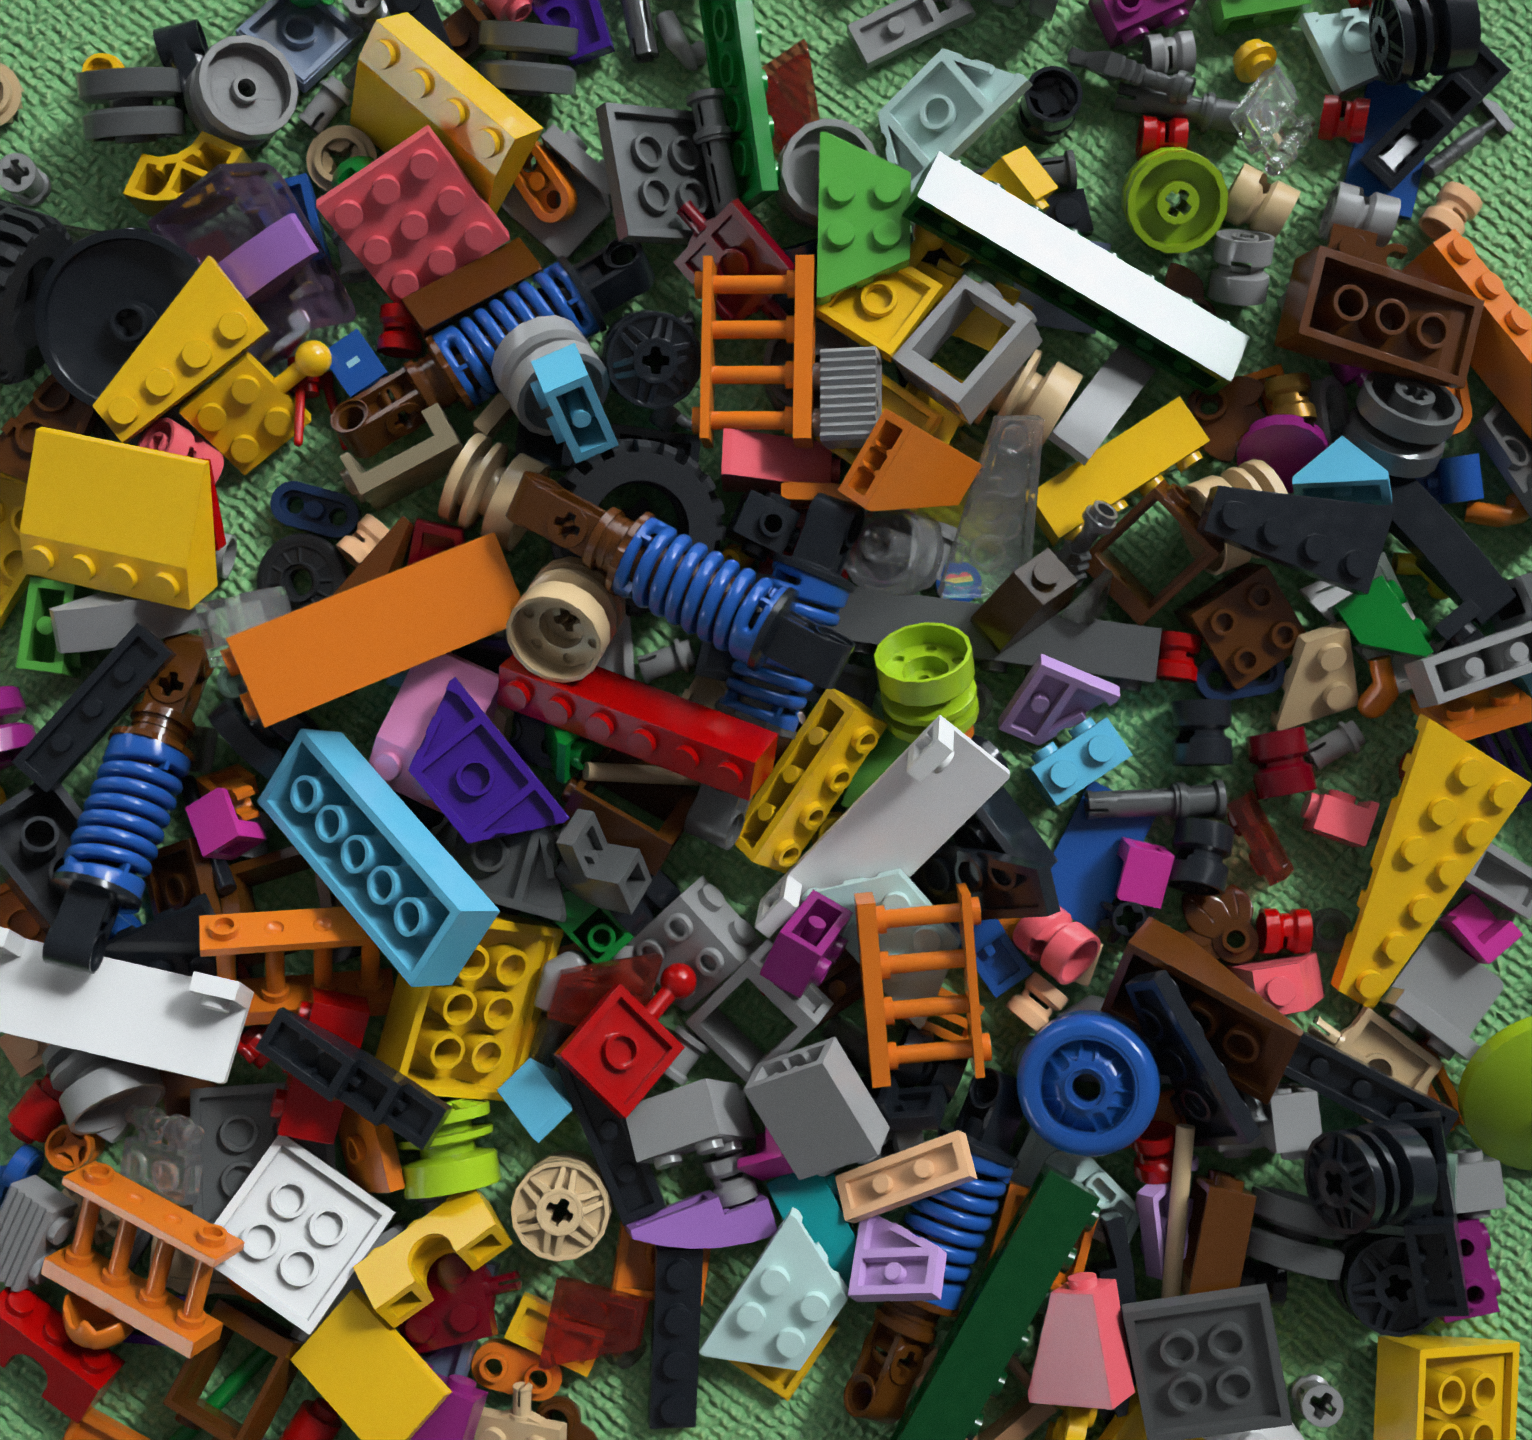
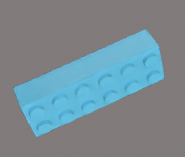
(377, 858)

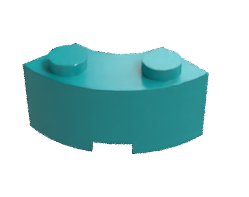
(822, 1216)

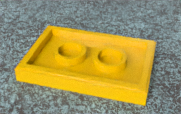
(370, 1372)

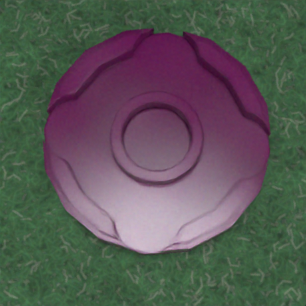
(1283, 444)

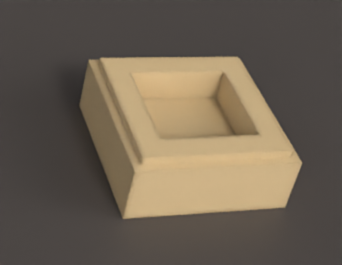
(493, 417)

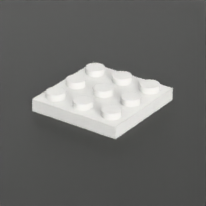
(300, 1232)

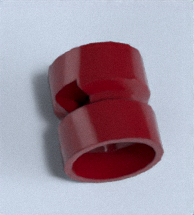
(1280, 763)

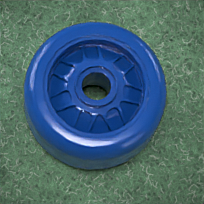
(1097, 1046)

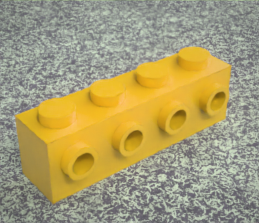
(1120, 469)
(808, 780)

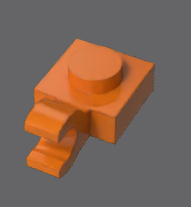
(240, 786)

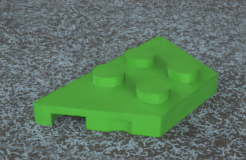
(859, 217)

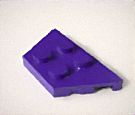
(478, 774)

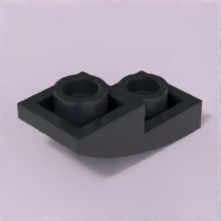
(1456, 628)

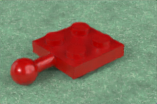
(623, 1045)

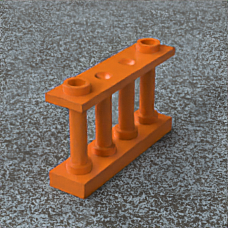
(796, 329)
(288, 931)
(879, 966)
(120, 1291)

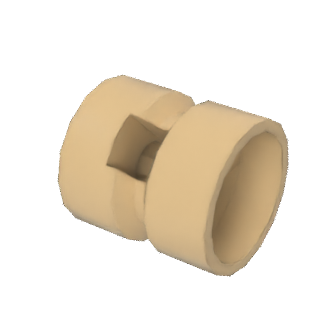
(1259, 202)

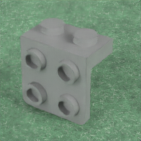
(592, 191)
(701, 933)
(1442, 996)

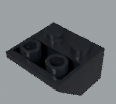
(1004, 829)

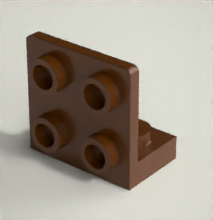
(1244, 623)

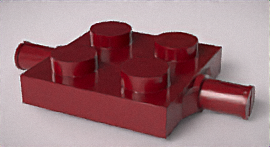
(738, 248)
(460, 1306)

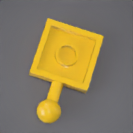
(890, 306)
(251, 411)

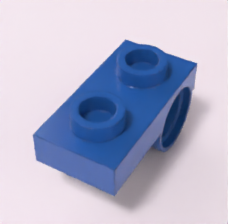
(1455, 479)
(997, 957)

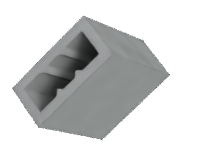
(817, 1109)

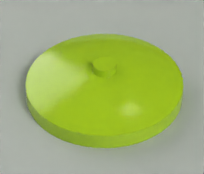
(1498, 1095)

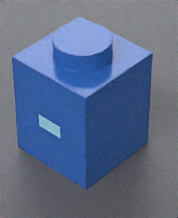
(356, 364)

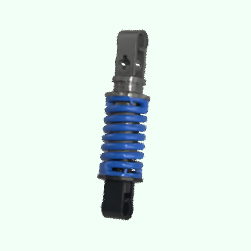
(773, 693)

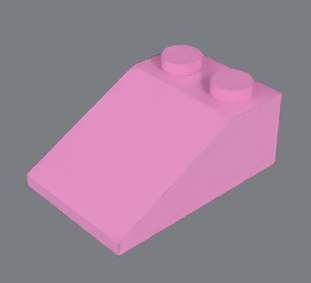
(413, 711)

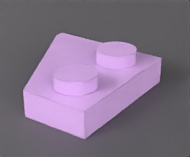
(1053, 699)
(1153, 1210)
(895, 1264)

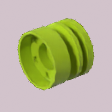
(926, 674)
(452, 1160)

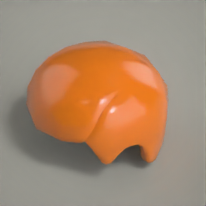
(91, 1325)

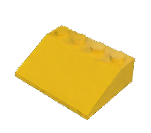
(416, 81)
(119, 519)
(481, 1027)
(1446, 1388)

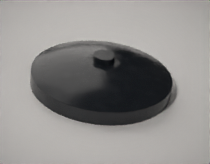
(104, 302)

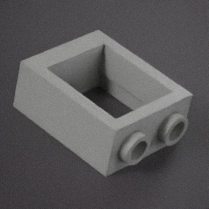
(996, 368)
(729, 1042)

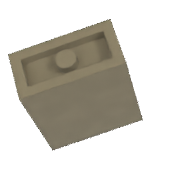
(407, 470)

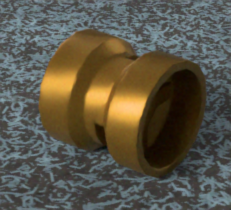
(1290, 395)

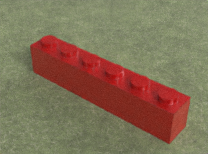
(647, 725)

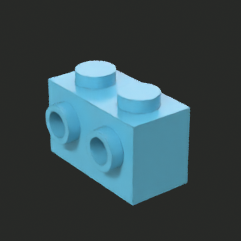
(574, 403)
(1078, 762)

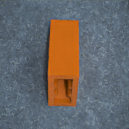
(907, 469)

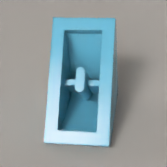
(1344, 475)
(537, 1098)

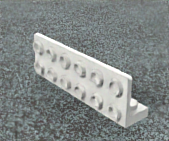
(895, 820)
(123, 1011)

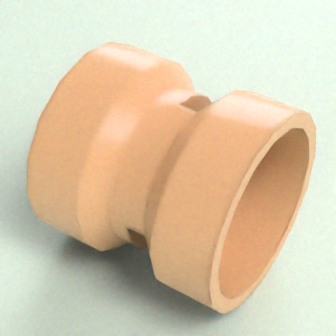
(1453, 209)
(360, 544)
(1031, 1011)

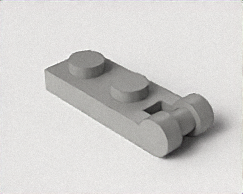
(904, 27)

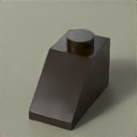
(1025, 601)

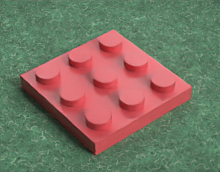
(412, 216)

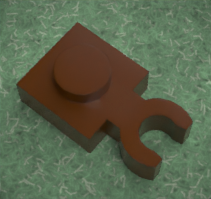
(1363, 245)

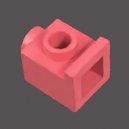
(1338, 817)

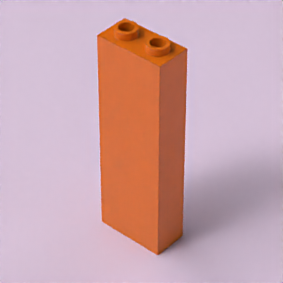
(372, 630)

